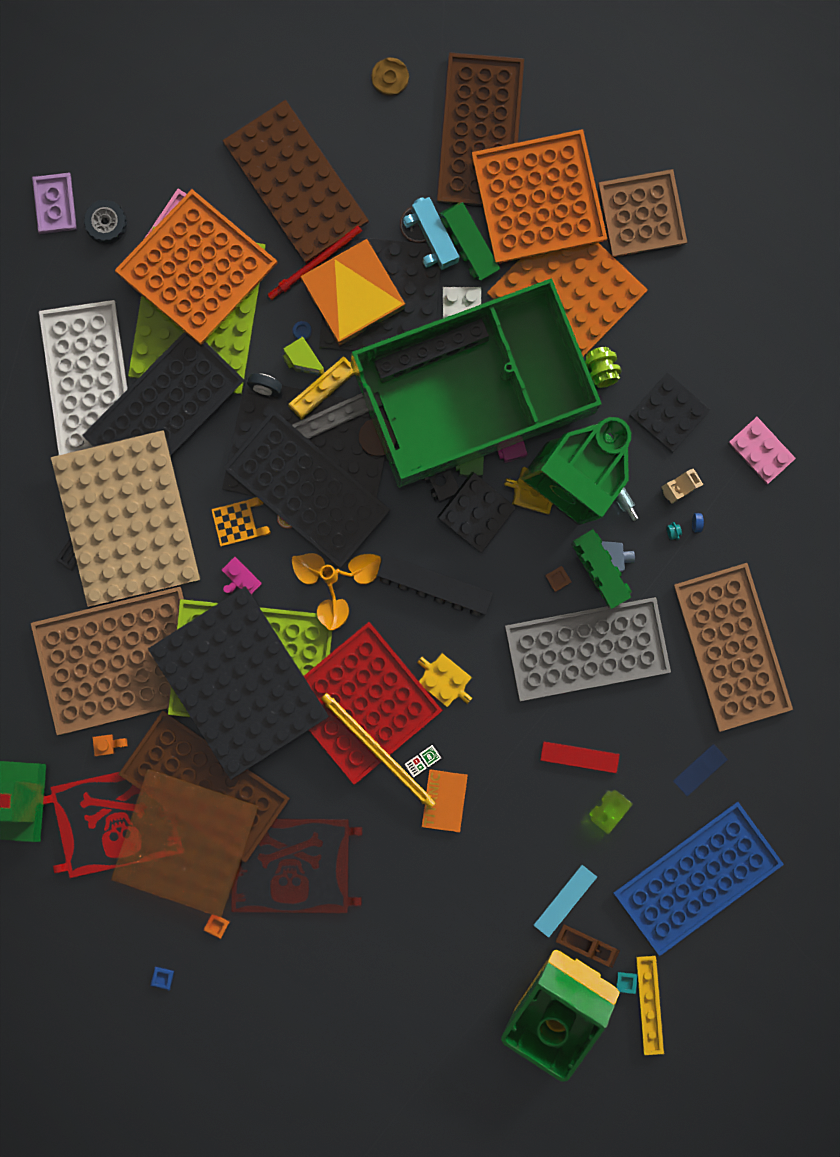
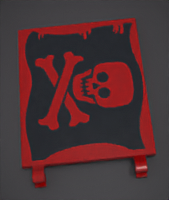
(93, 821)

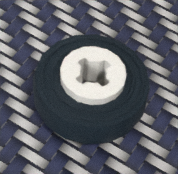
(264, 384)

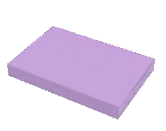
(54, 203)

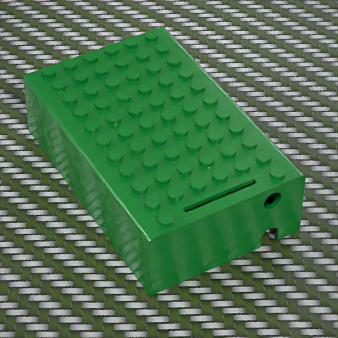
(486, 396)

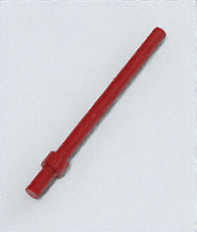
(285, 285)

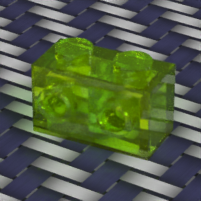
(610, 811)

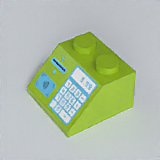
(302, 358)

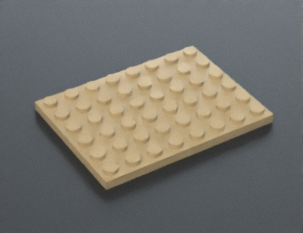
(125, 518)

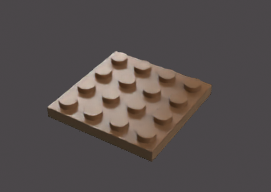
(642, 213)

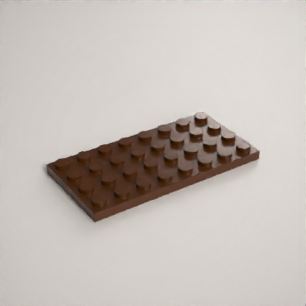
(478, 116)
(295, 181)
(185, 755)

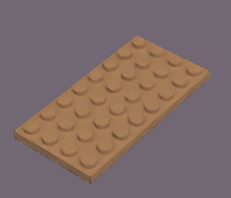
(733, 647)

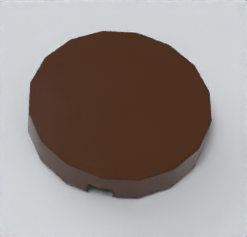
(370, 440)

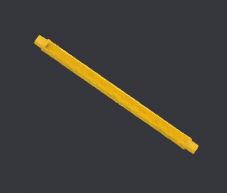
(380, 753)

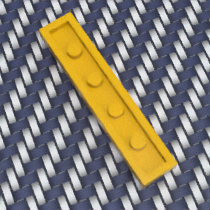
(649, 1005)

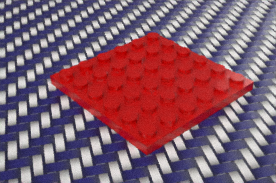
(376, 693)

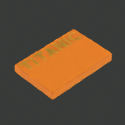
(448, 793)

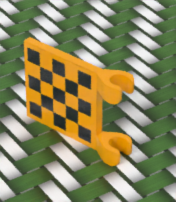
(236, 522)

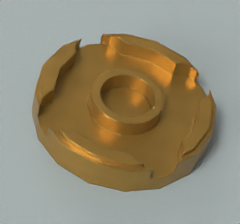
(390, 76)

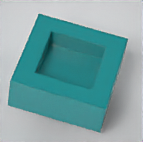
(626, 982)

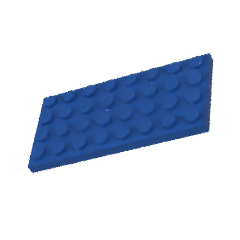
(698, 878)

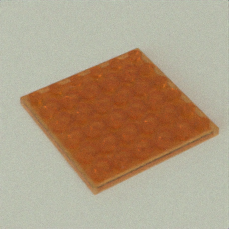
(184, 843)

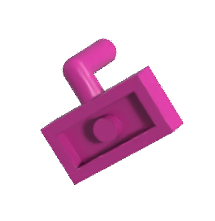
(240, 577)

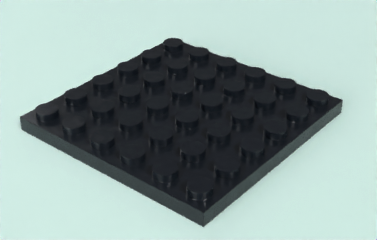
(412, 280)

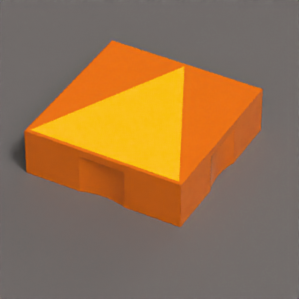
(353, 292)

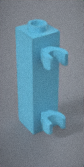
(434, 233)

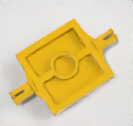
(527, 497)
(444, 680)

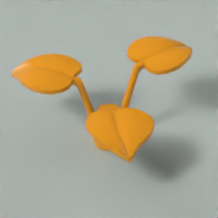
(311, 566)

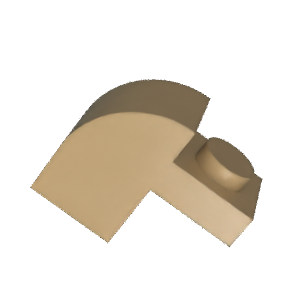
(682, 486)

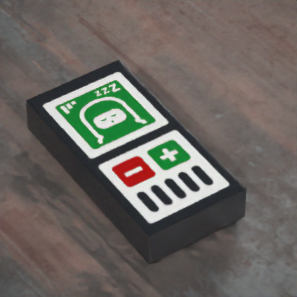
(423, 760)

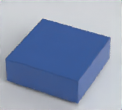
(162, 978)

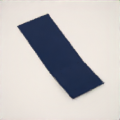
(700, 770)

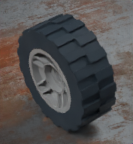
(96, 215)

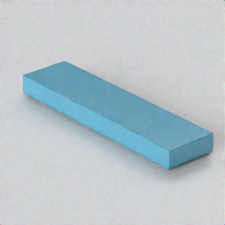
(565, 901)

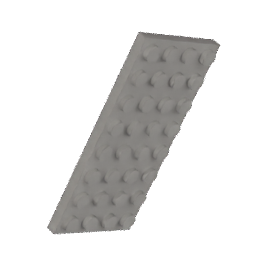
(587, 649)

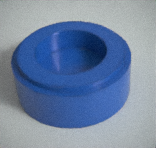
(302, 329)
(697, 522)

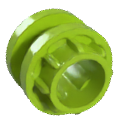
(601, 362)

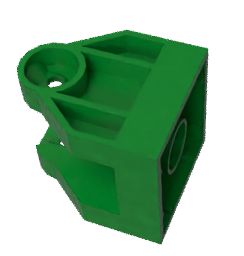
(583, 469)

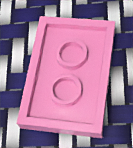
(762, 450)

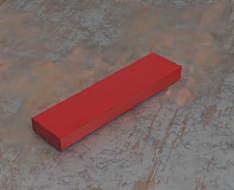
(579, 757)

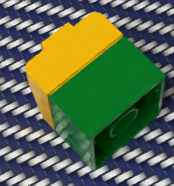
(560, 1015)

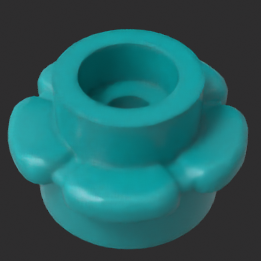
(673, 531)

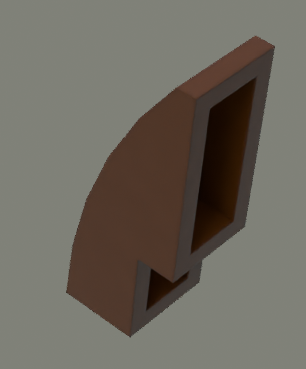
(588, 946)

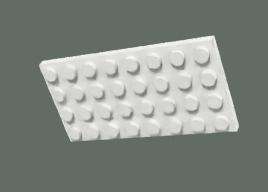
(82, 368)

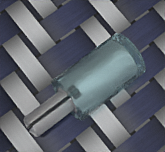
(626, 503)

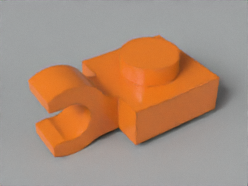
(105, 744)

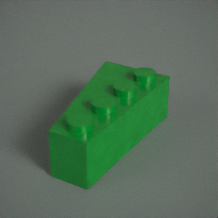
(469, 241)
(601, 569)

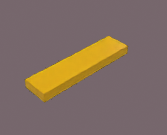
(321, 388)

